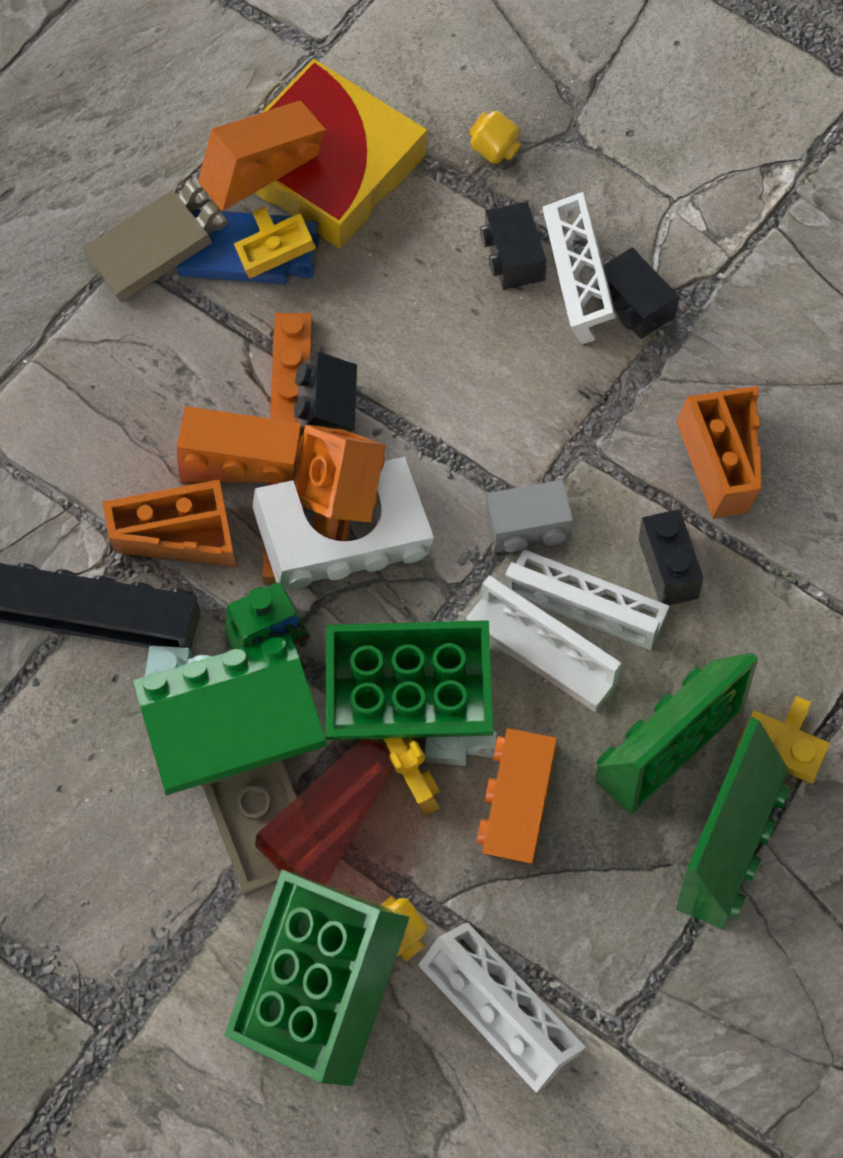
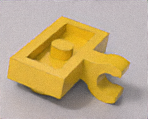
(273, 243)
(798, 749)
(406, 758)

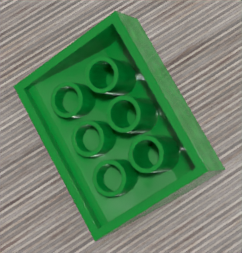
(408, 680)
(229, 713)
(676, 730)
(735, 829)
(316, 979)

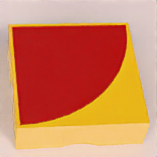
(360, 159)

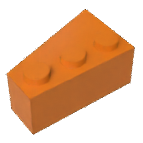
(258, 151)
(236, 447)
(724, 447)
(173, 524)
(518, 795)

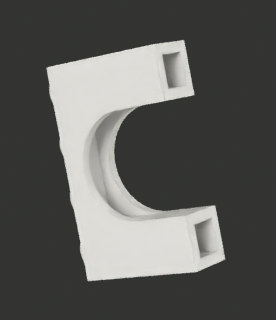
(304, 555)

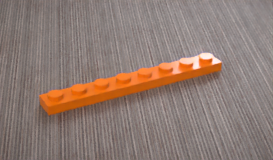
(290, 349)

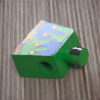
(261, 616)

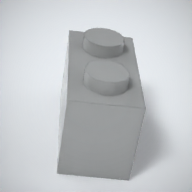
(529, 516)

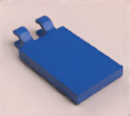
(222, 261)

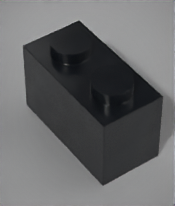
(514, 245)
(639, 293)
(326, 393)
(670, 557)

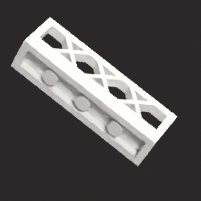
(570, 264)
(586, 605)
(546, 645)
(495, 1008)

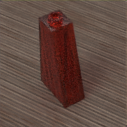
(325, 818)

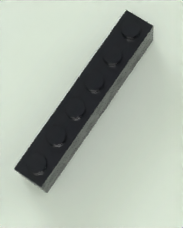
(97, 607)

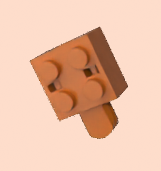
(338, 478)

